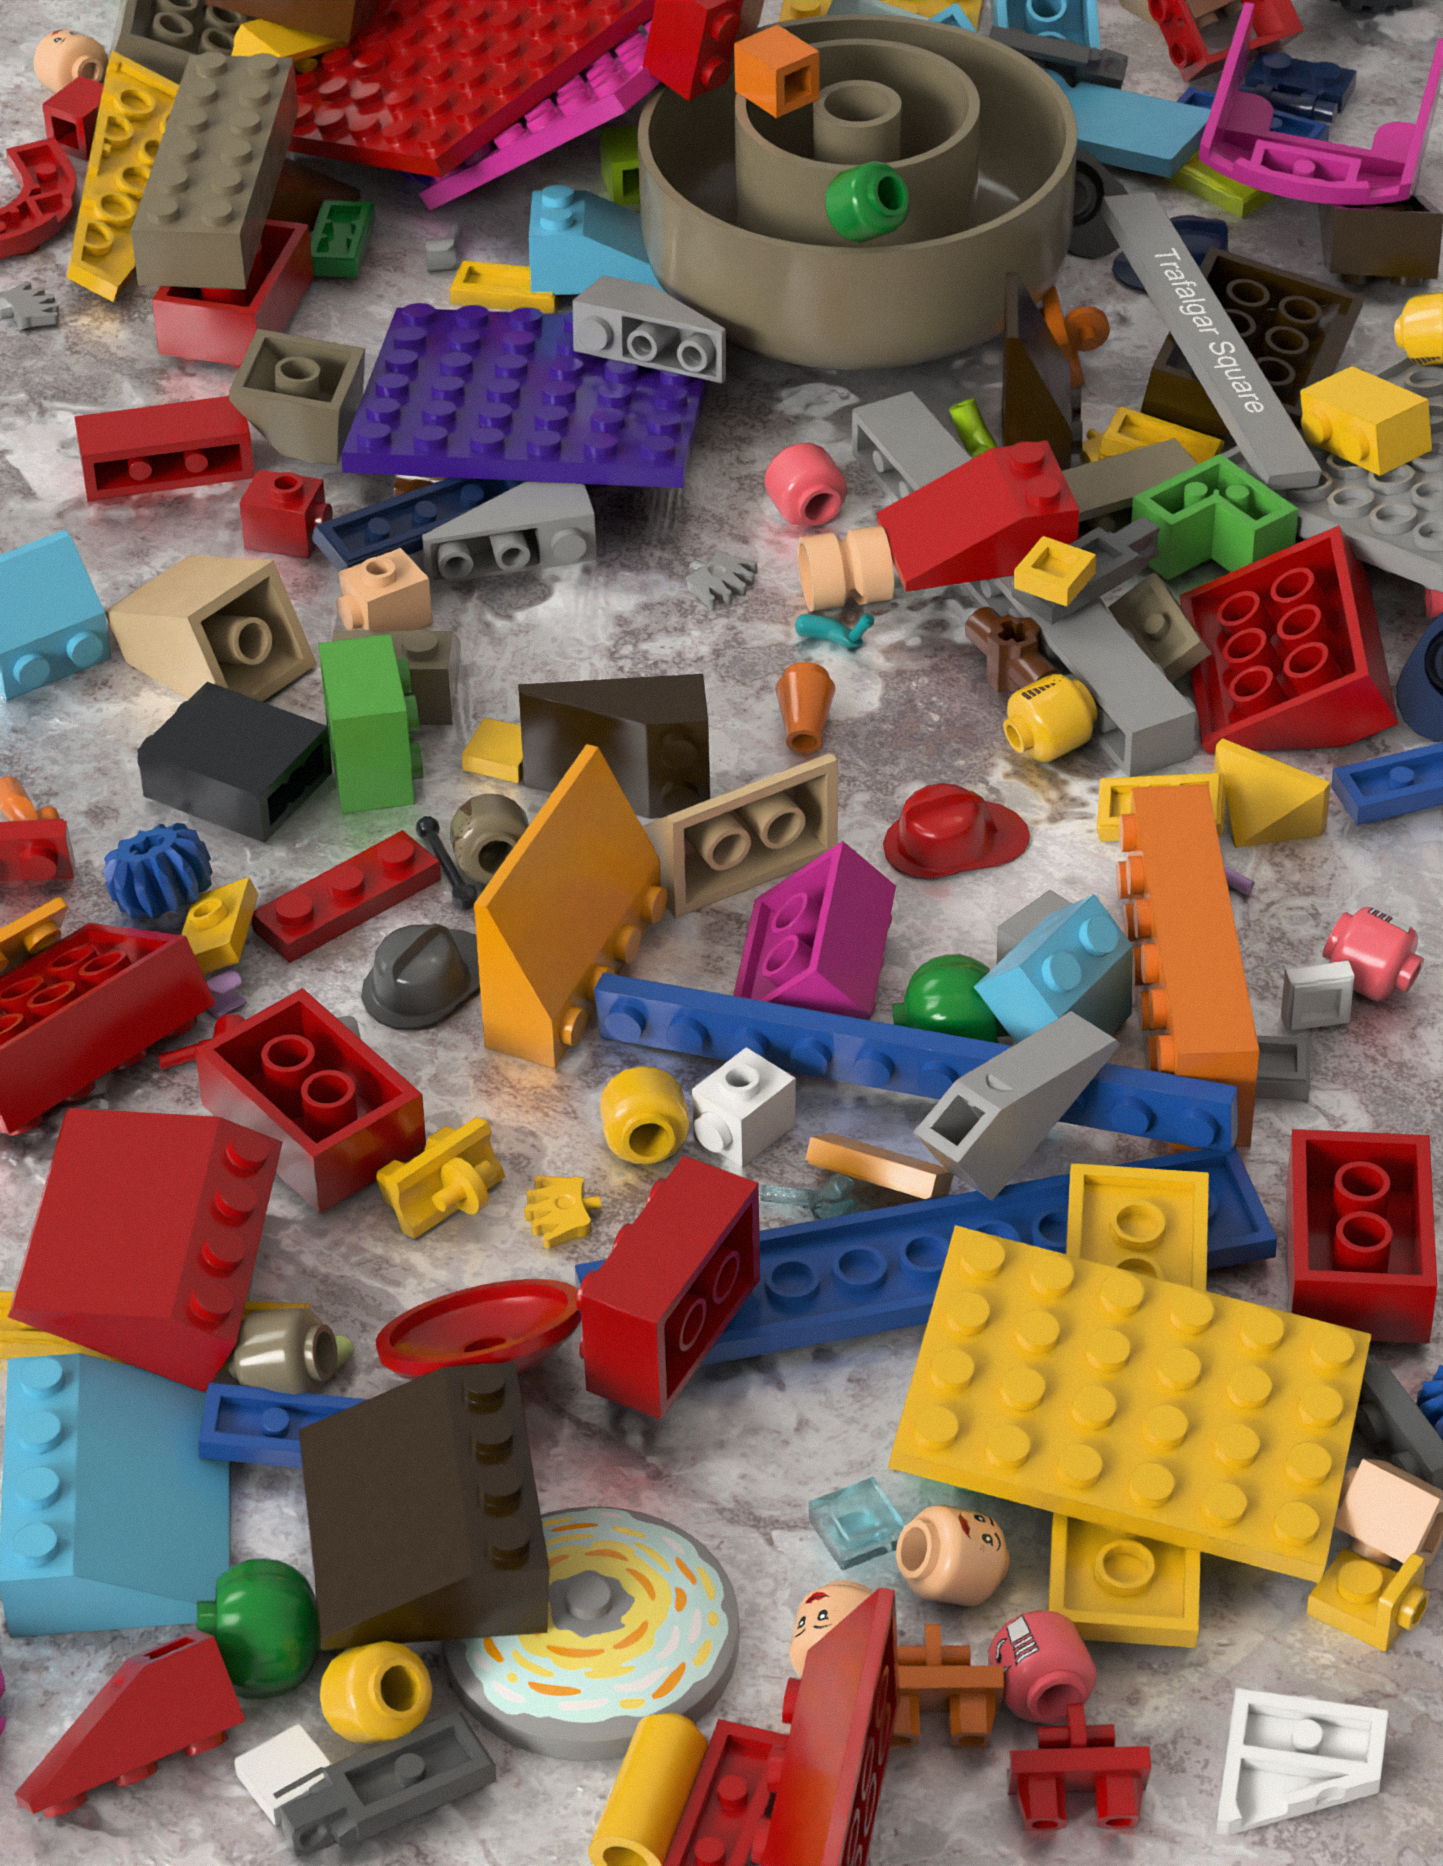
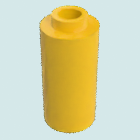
(649, 1792)

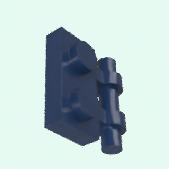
(1300, 86)

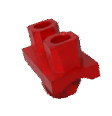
(1078, 1761)

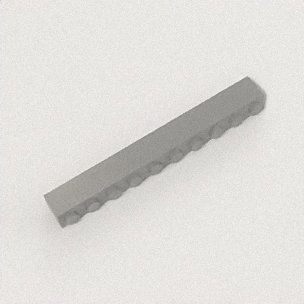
(1139, 711)

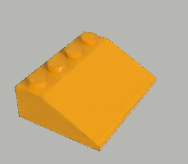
(564, 913)

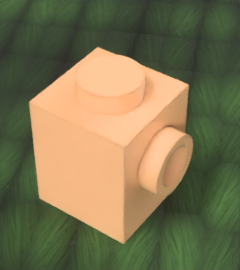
(385, 594)
(1390, 1513)

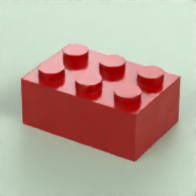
(222, 321)
(318, 1092)
(1362, 1232)
(670, 1286)

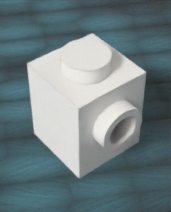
(744, 1107)

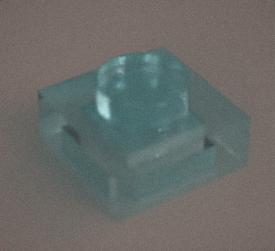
(856, 1523)

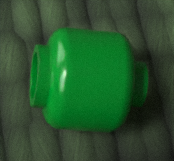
(867, 201)

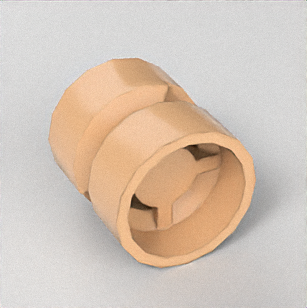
(845, 568)

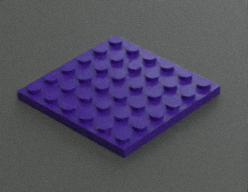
(516, 403)

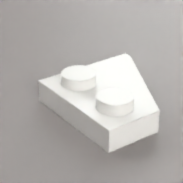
(1296, 1758)

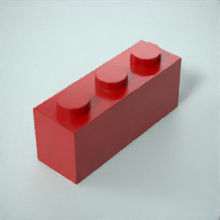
(163, 448)

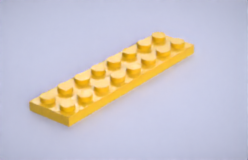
(1100, 1576)

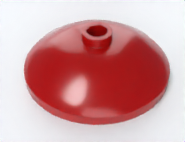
(482, 1325)

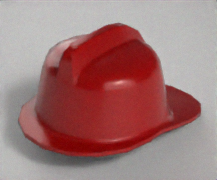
(953, 832)

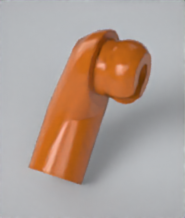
(17, 805)

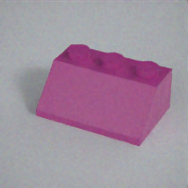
(820, 937)

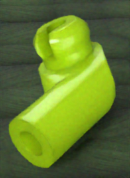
(971, 427)

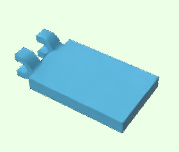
(1134, 127)

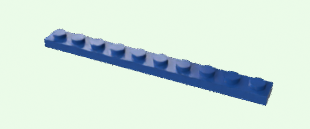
(899, 1058)

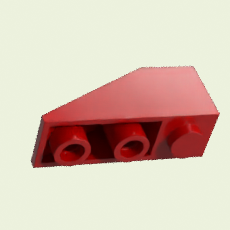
(146, 1711)

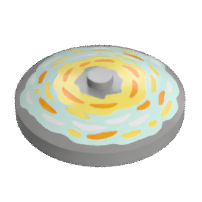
(632, 1633)

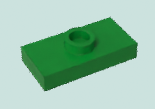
(341, 238)

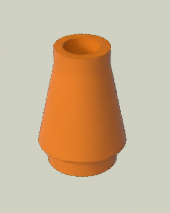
(804, 703)

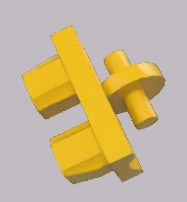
(442, 1179)

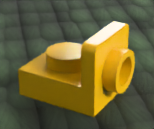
(1370, 1598)

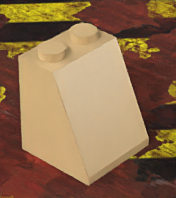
(213, 624)

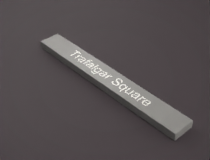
(1210, 342)

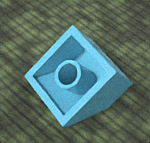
(47, 616)
(1064, 965)

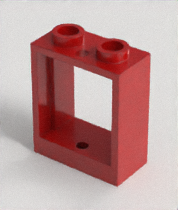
(1273, 23)

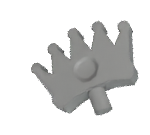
(28, 306)
(720, 578)

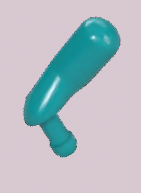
(832, 630)

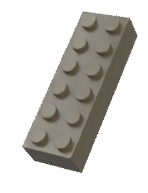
(215, 172)

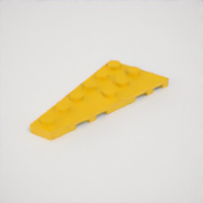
(122, 153)

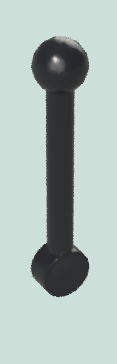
(462, 894)

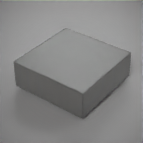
(1283, 1068)

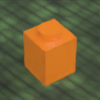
(776, 71)

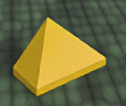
(1269, 798)

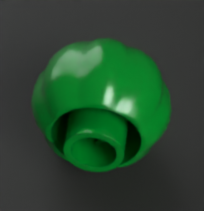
(945, 1000)
(263, 1627)

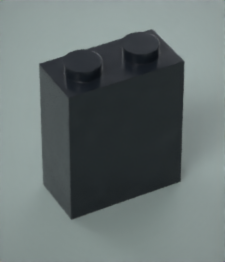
(235, 761)

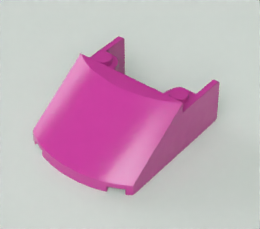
(1308, 169)

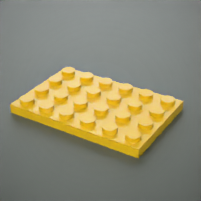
(1134, 1403)

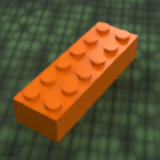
(1186, 945)

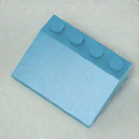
(106, 1499)

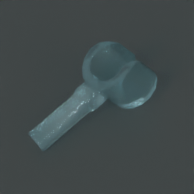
(823, 1203)

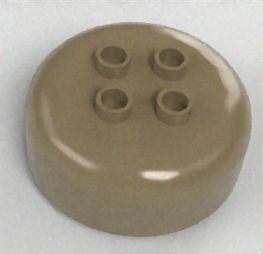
(743, 219)

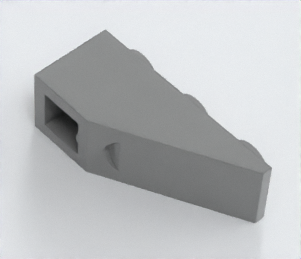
(647, 329)
(513, 533)
(1011, 1102)

